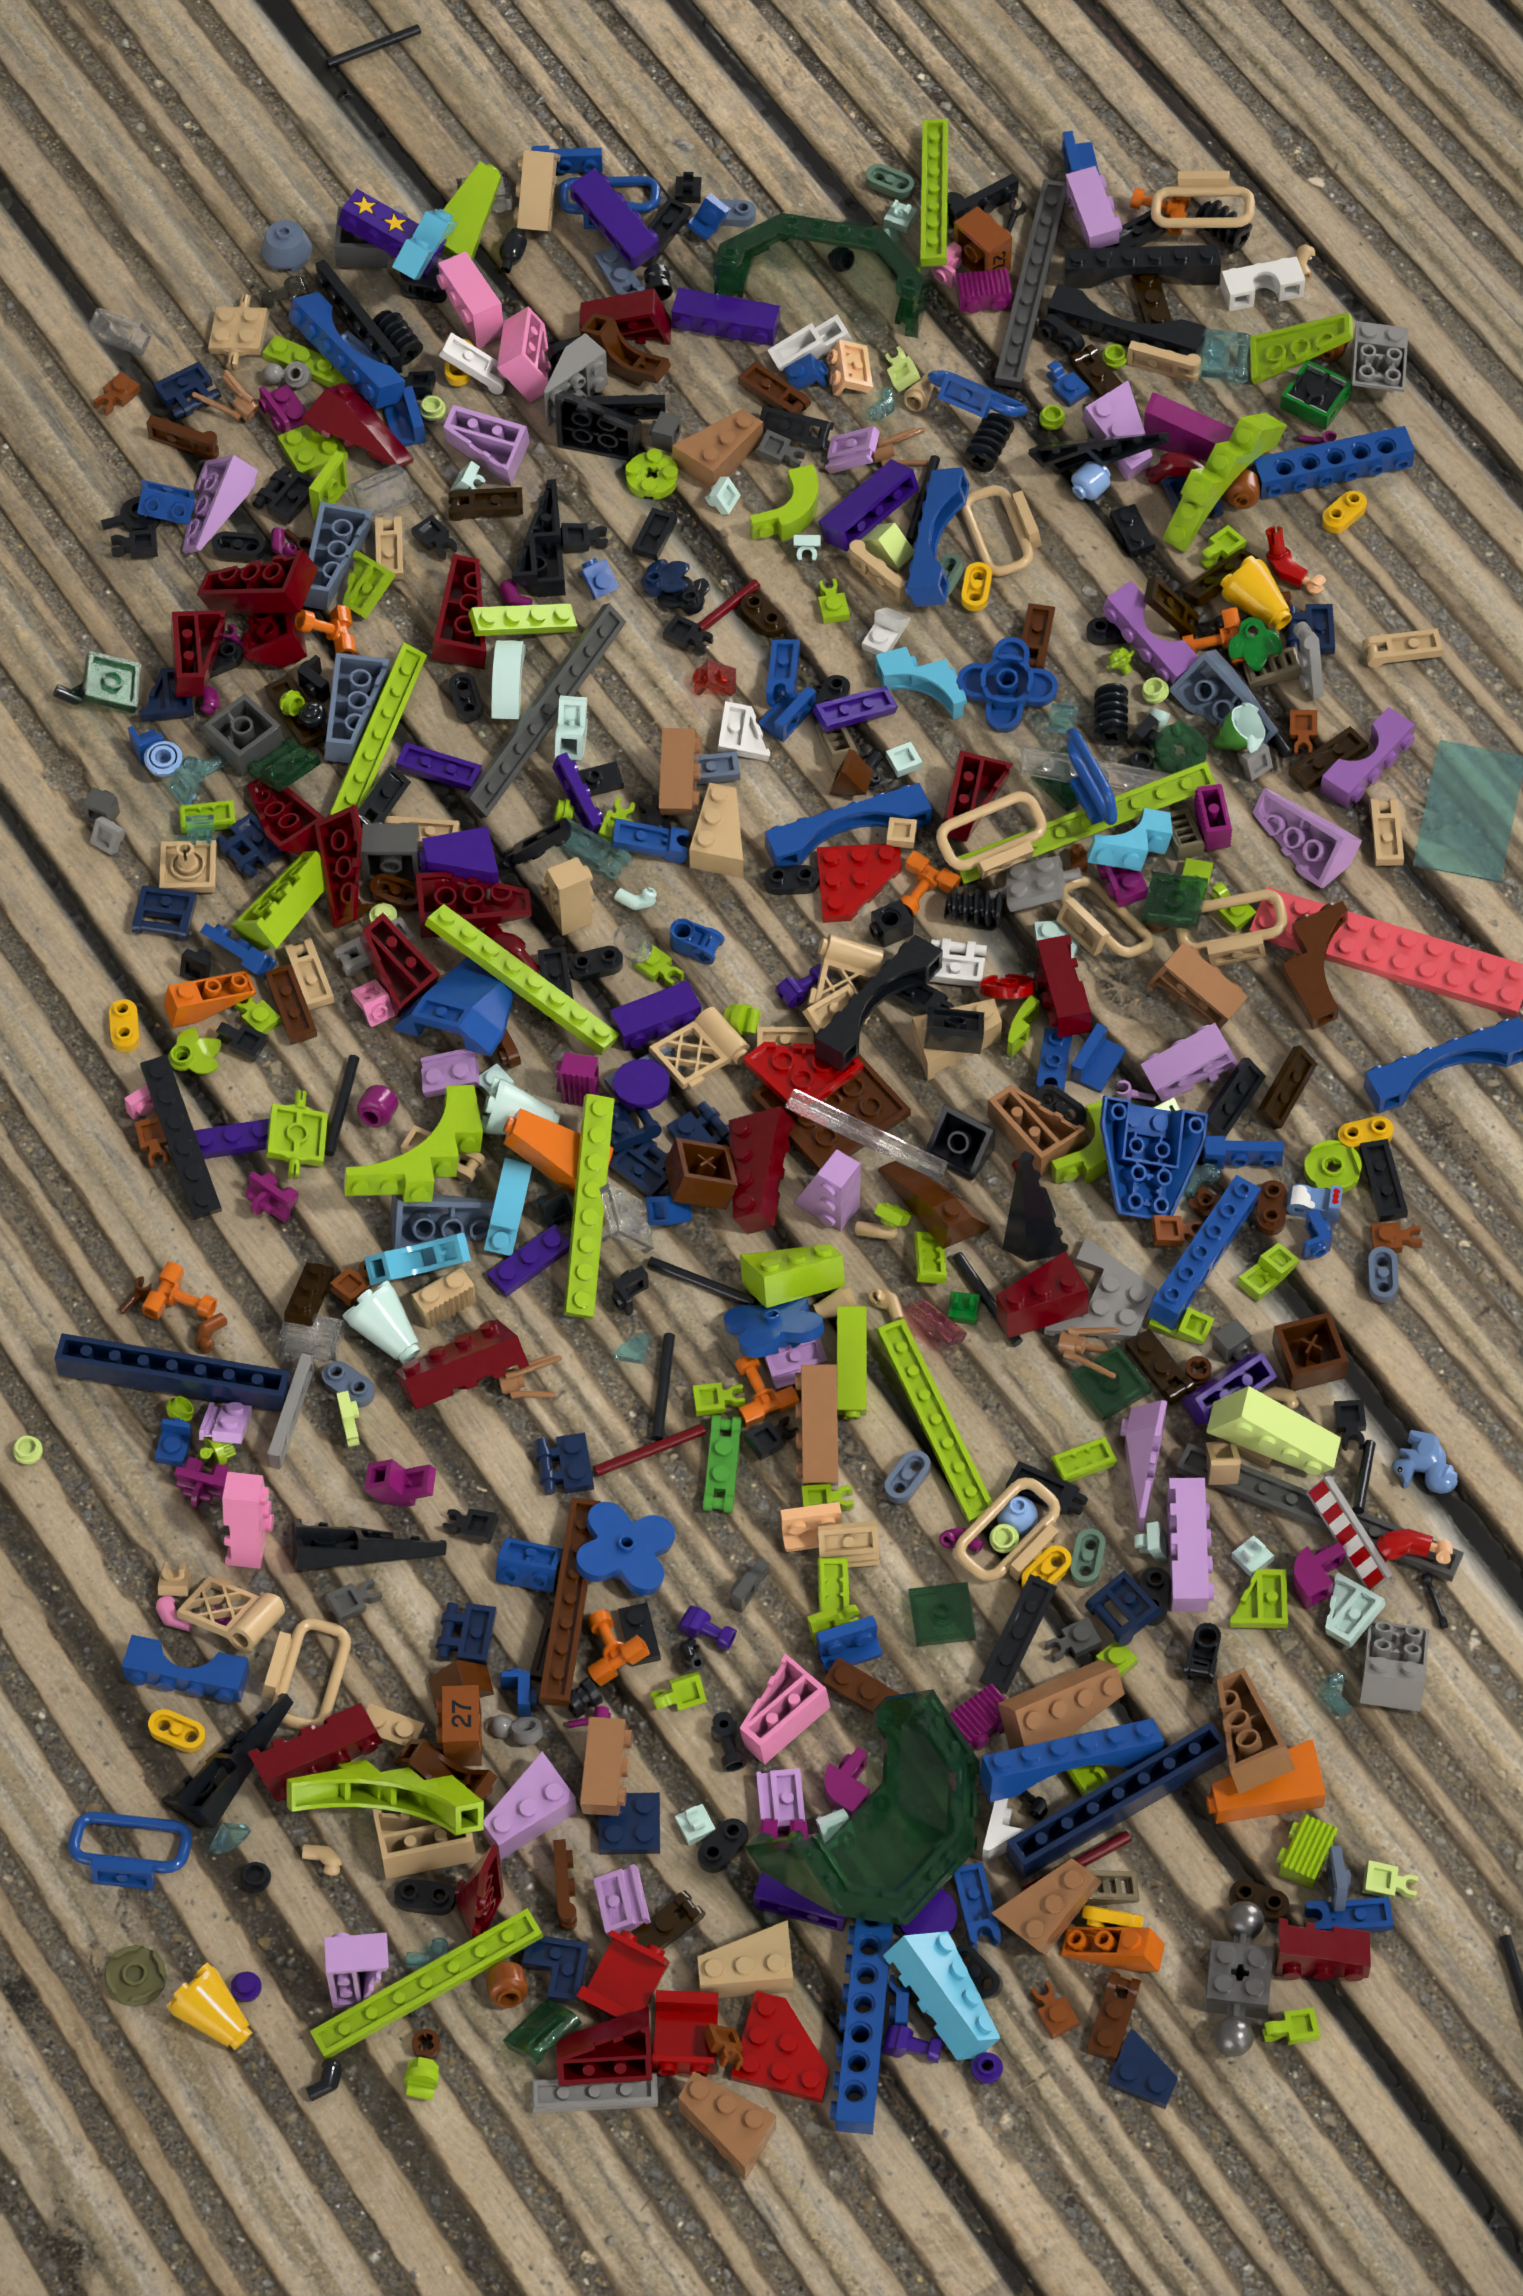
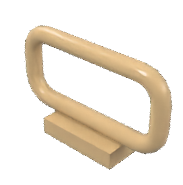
(1203, 185)
(1022, 523)
(1003, 855)
(1090, 931)
(1240, 946)
(1028, 1549)
(284, 1663)

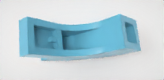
(508, 1207)
(417, 1259)

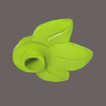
(198, 1051)

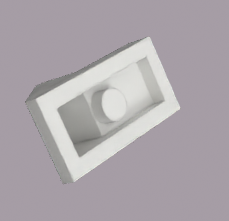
(886, 631)
(999, 1831)

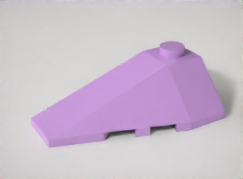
(221, 490)
(1142, 1447)

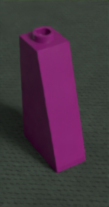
(1187, 429)

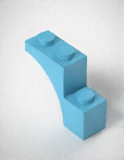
(426, 240)
(900, 671)
(1132, 847)

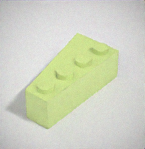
(1273, 1431)

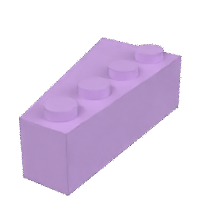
(1188, 1545)

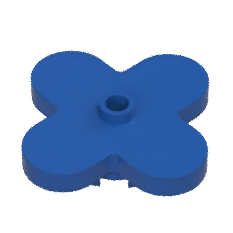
(1004, 701)
(767, 1329)
(625, 1548)

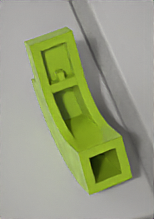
(796, 513)
(1087, 1162)

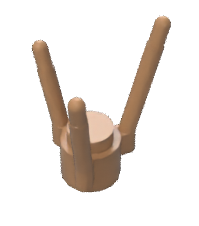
(243, 404)
(885, 449)
(1072, 1342)
(514, 1378)

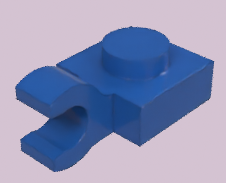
(1066, 387)
(899, 2011)

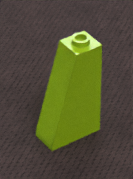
(472, 209)
(851, 1361)

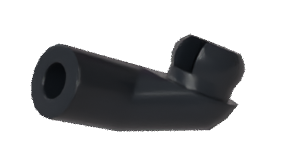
(329, 2079)

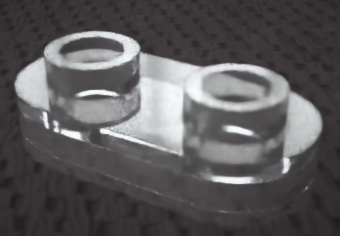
(632, 943)

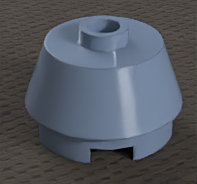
(286, 246)

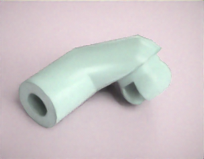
(636, 902)

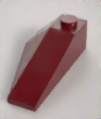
(348, 416)
(274, 639)
(285, 818)
(340, 853)
(471, 899)
(481, 1893)

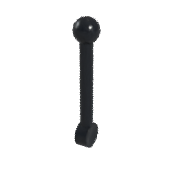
(1427, 1580)

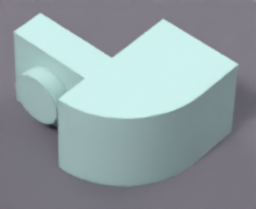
(572, 727)

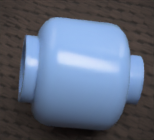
(1090, 480)

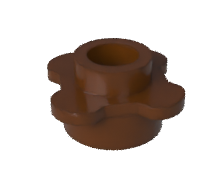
(1197, 1204)

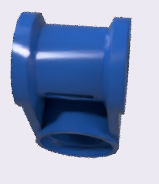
(697, 941)

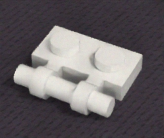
(957, 968)

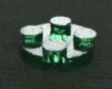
(1180, 735)

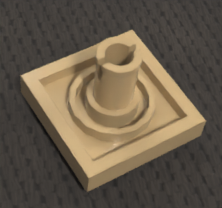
(188, 866)

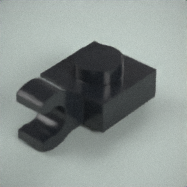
(243, 1042)

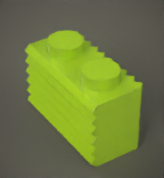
(1307, 1851)

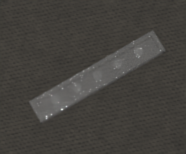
(1058, 767)
(866, 1134)

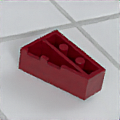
(1061, 987)
(1321, 1952)
(607, 2052)

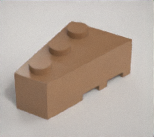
(719, 447)
(679, 771)
(1199, 985)
(1034, 1127)
(605, 1766)
(1049, 1905)
(728, 2121)

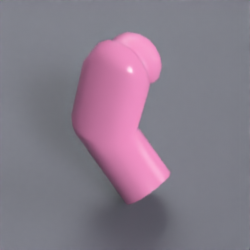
(168, 1614)

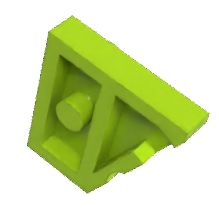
(1263, 1601)

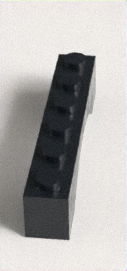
(1191, 263)
(1088, 319)
(911, 967)

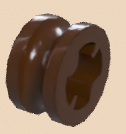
(1198, 1362)
(426, 2034)

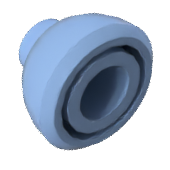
(163, 758)
(1019, 1514)

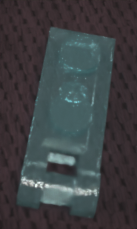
(596, 850)

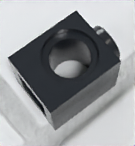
(895, 914)

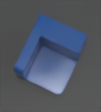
(142, 742)
(664, 1211)

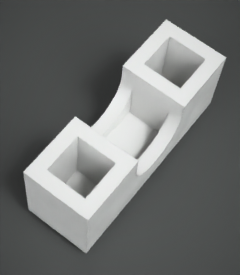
(1280, 276)

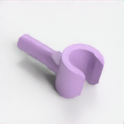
(1124, 1085)

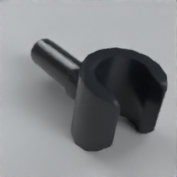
(1015, 213)
(1038, 1806)

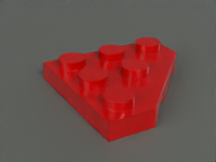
(853, 877)
(797, 1068)
(780, 2052)

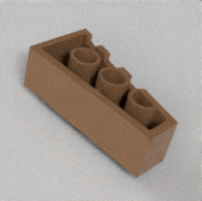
(819, 1424)
(1060, 1705)
(1252, 1739)

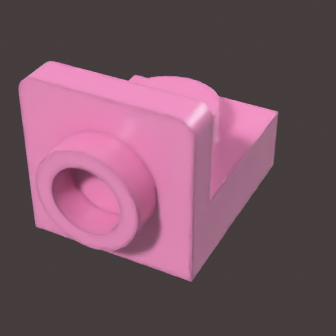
(947, 273)
(374, 1002)
(139, 1103)

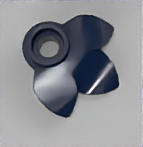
(665, 577)

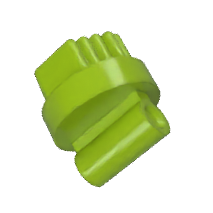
(742, 1018)
(217, 1451)
(421, 2078)

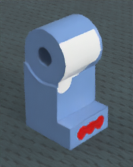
(1306, 1199)

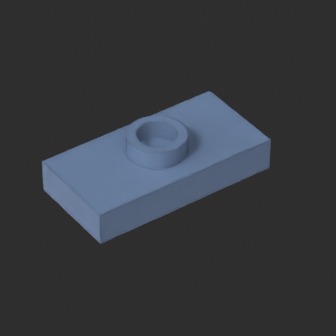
(1338, 1878)

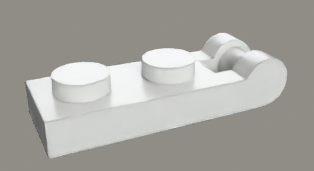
(473, 362)

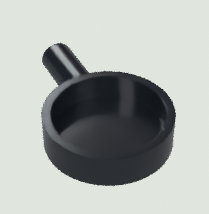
(130, 518)

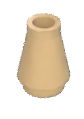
(918, 395)
(828, 1306)

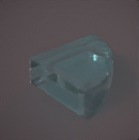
(634, 1349)
(229, 1837)

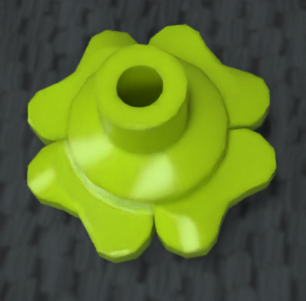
(1120, 660)

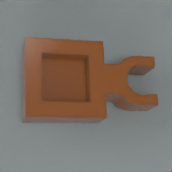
(118, 390)
(1303, 727)
(152, 1138)
(1171, 1230)
(1393, 1237)
(351, 1284)
(1056, 2013)
(725, 2043)

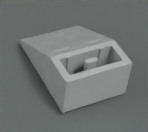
(1379, 356)
(578, 371)
(1394, 1666)

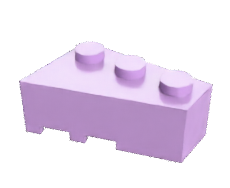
(488, 441)
(1189, 1062)
(529, 1808)
(354, 1966)

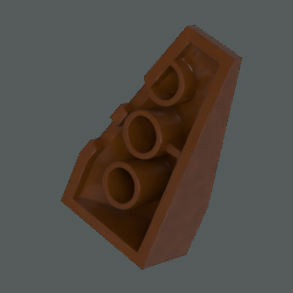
(936, 1207)

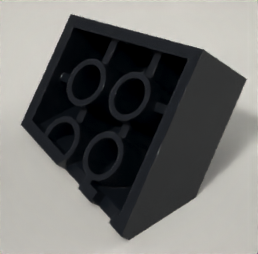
(595, 428)

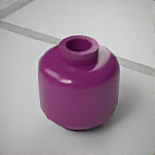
(377, 1105)

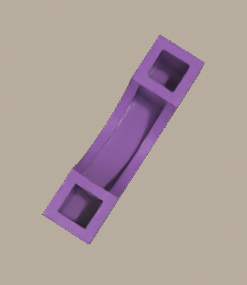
(1126, 611)
(1347, 780)

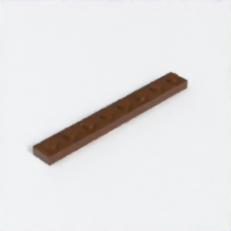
(567, 1611)

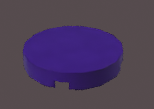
(641, 1084)
(936, 1916)

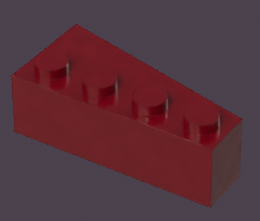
(259, 586)
(454, 633)
(758, 1157)
(461, 1364)
(316, 1749)

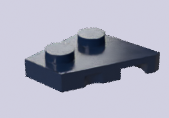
(1142, 2073)

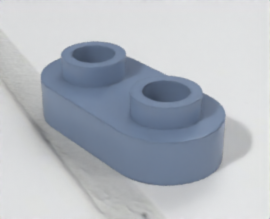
(741, 213)
(1383, 1277)
(348, 1381)
(906, 1478)

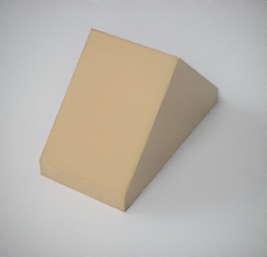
(1222, 1463)

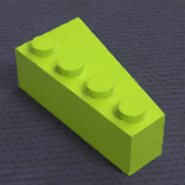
(282, 903)

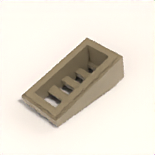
(1284, 674)
(835, 745)
(1187, 849)
(1117, 1897)

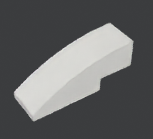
(809, 340)

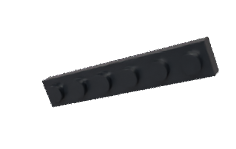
(355, 313)
(180, 1137)

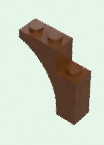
(1306, 971)

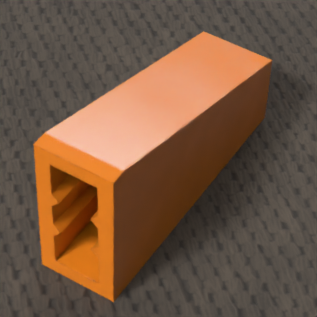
(545, 1146)
(1289, 1793)

